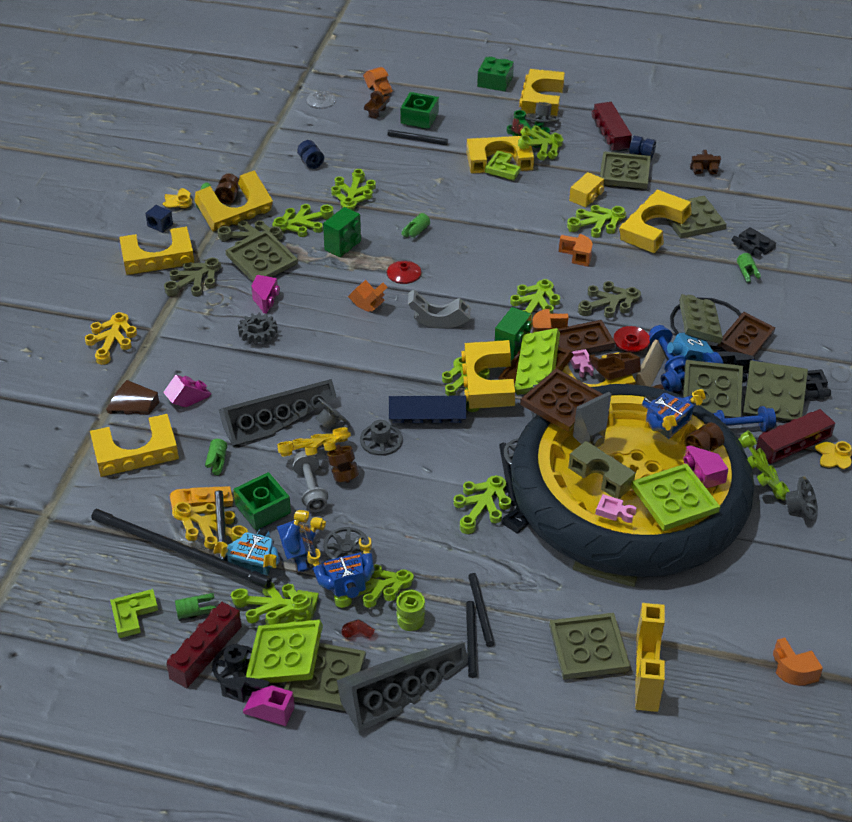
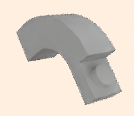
(439, 316)

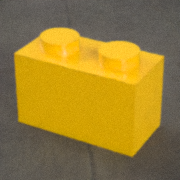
(586, 189)

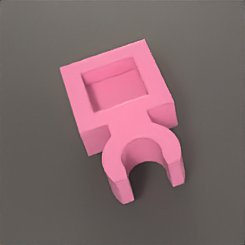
(581, 361)
(613, 508)

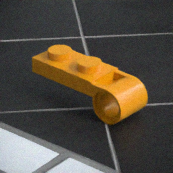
(200, 496)

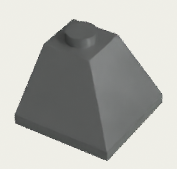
(592, 420)

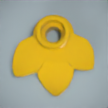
(181, 200)
(835, 454)

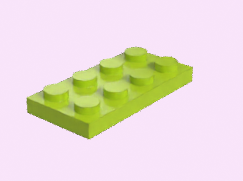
(536, 359)

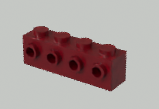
(612, 126)
(795, 435)
(203, 644)

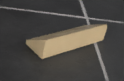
(651, 365)

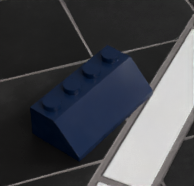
(427, 407)

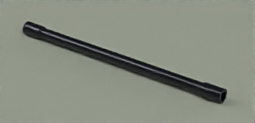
(252, 576)

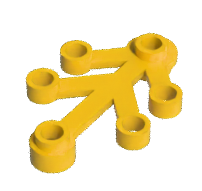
(117, 322)
(311, 444)
(185, 513)

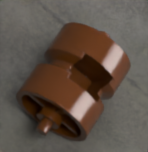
(227, 188)
(707, 437)
(343, 465)

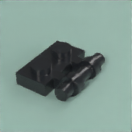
(754, 242)
(816, 380)

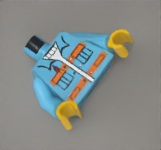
(251, 551)

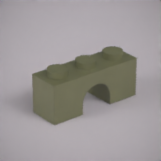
(590, 459)

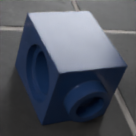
(159, 218)

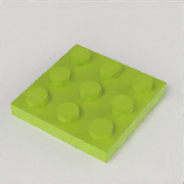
(675, 496)
(285, 651)

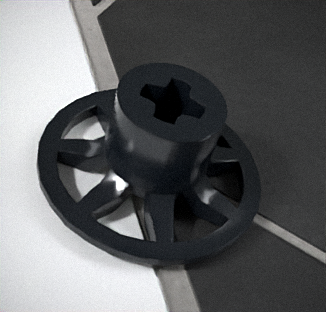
(234, 659)

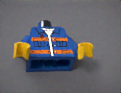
(671, 413)
(298, 538)
(344, 574)

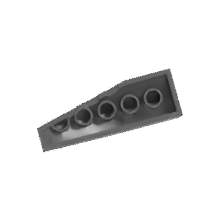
(271, 413)
(390, 686)

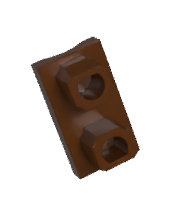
(376, 104)
(705, 161)

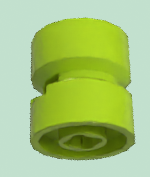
(410, 610)

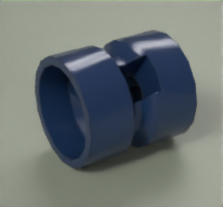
(642, 147)
(310, 154)

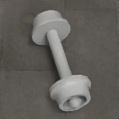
(315, 497)

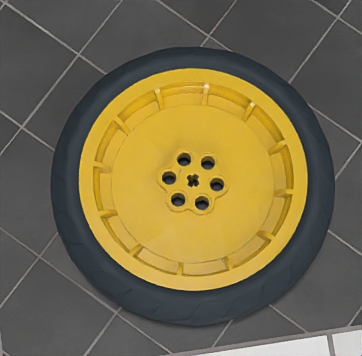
(564, 504)

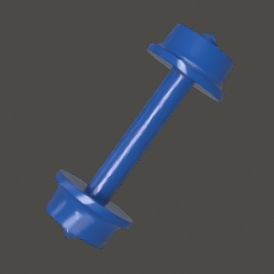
(664, 337)
(672, 381)
(766, 418)

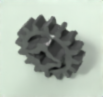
(257, 328)

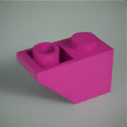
(264, 291)
(185, 391)
(706, 466)
(271, 705)

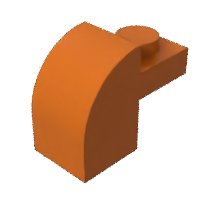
(378, 79)
(579, 248)
(367, 297)
(544, 321)
(793, 668)

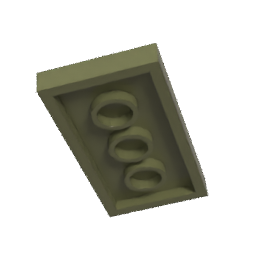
(700, 318)

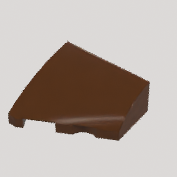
(616, 365)
(133, 399)

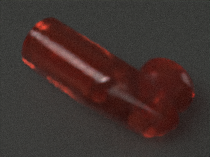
(515, 126)
(356, 627)

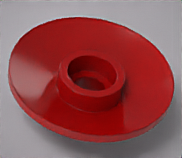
(404, 272)
(631, 339)

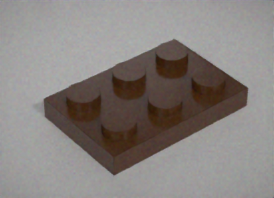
(746, 335)
(589, 336)

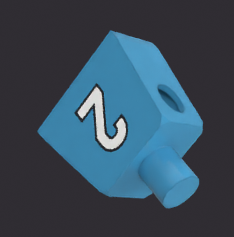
(689, 347)

